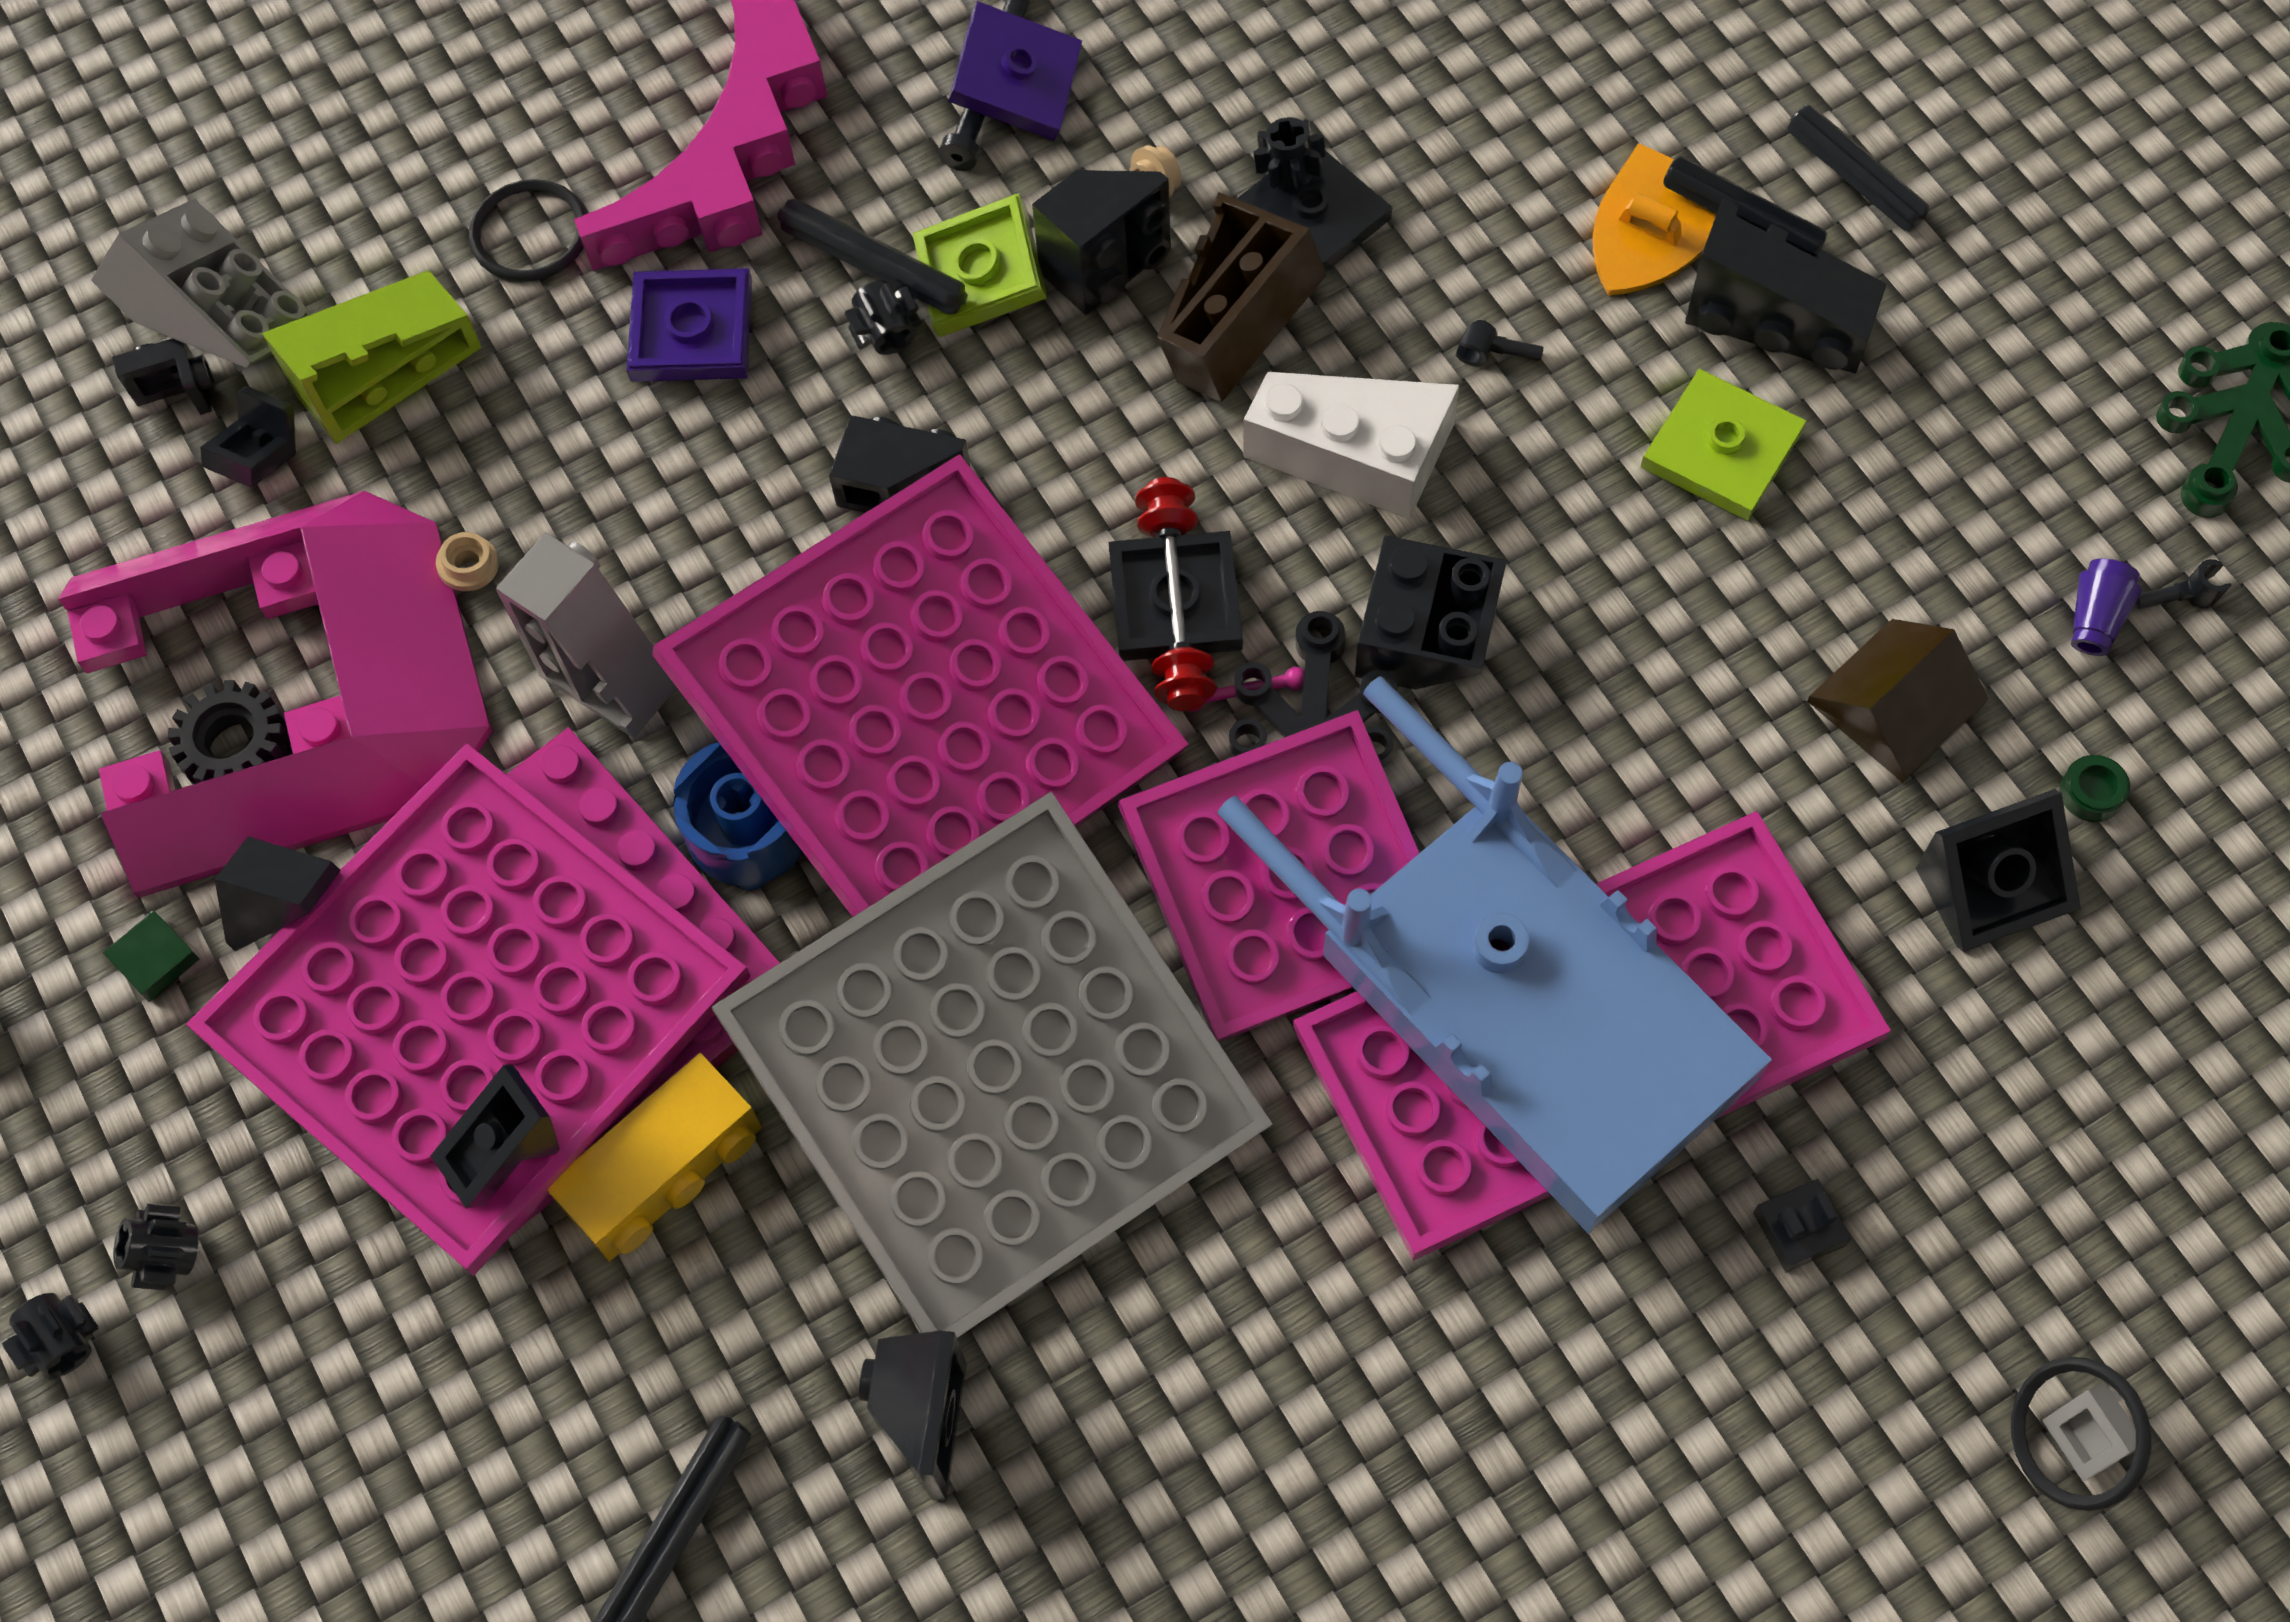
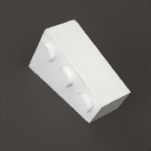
(1352, 434)

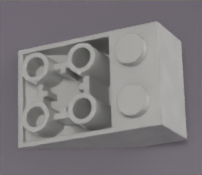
(196, 285)

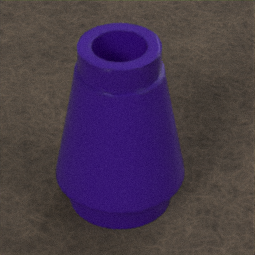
(2103, 604)

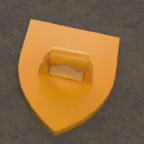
(1644, 228)

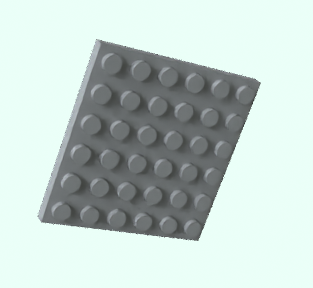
(991, 1069)

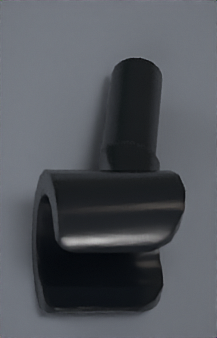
(1482, 338)
(2194, 589)

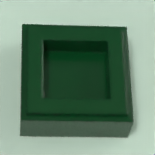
(151, 956)

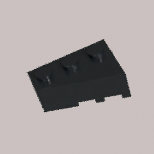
(1780, 296)

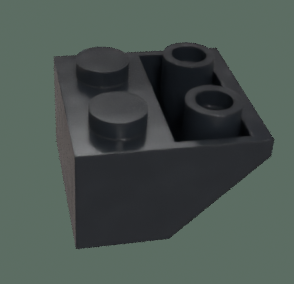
(1101, 232)
(1428, 613)

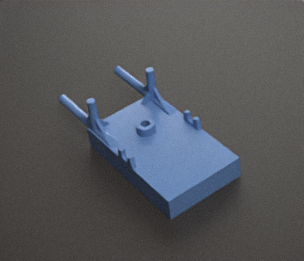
(1571, 1042)

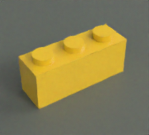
(656, 1158)

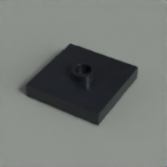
(1334, 207)

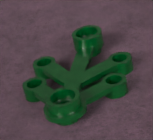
(2247, 404)

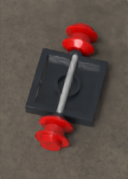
(1175, 595)

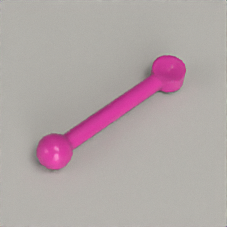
(1292, 679)

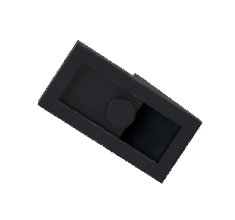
(494, 1137)

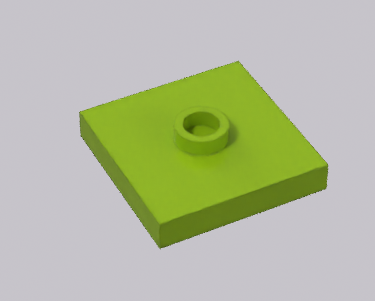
(991, 255)
(1723, 444)

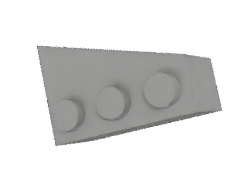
(584, 634)

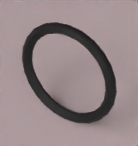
(504, 192)
(2140, 1420)

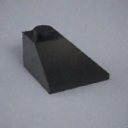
(917, 1400)

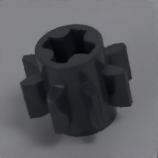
(1289, 153)
(883, 317)
(155, 1247)
(50, 1335)

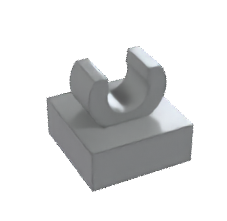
(2093, 1431)

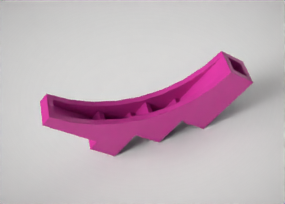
(742, 140)

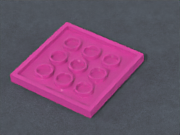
(1232, 919)

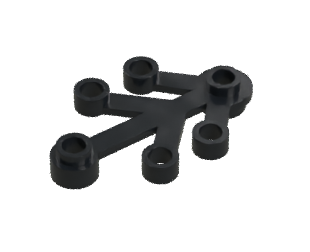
(1318, 657)

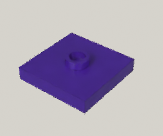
(1015, 71)
(689, 325)

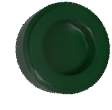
(2095, 788)

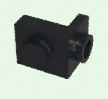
(164, 371)
(255, 442)

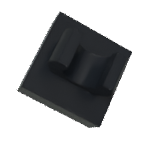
(1801, 1225)

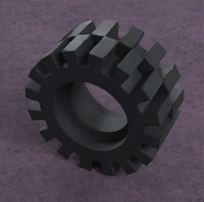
(217, 713)

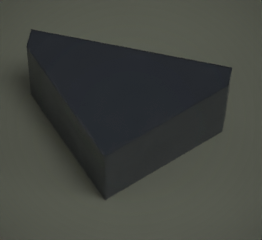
(268, 889)

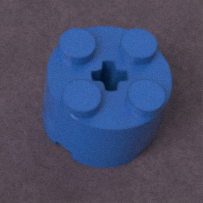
(728, 823)

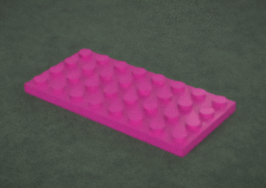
(1721, 912)

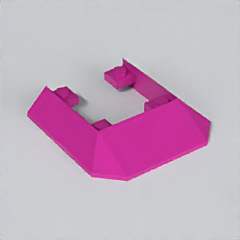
(356, 757)

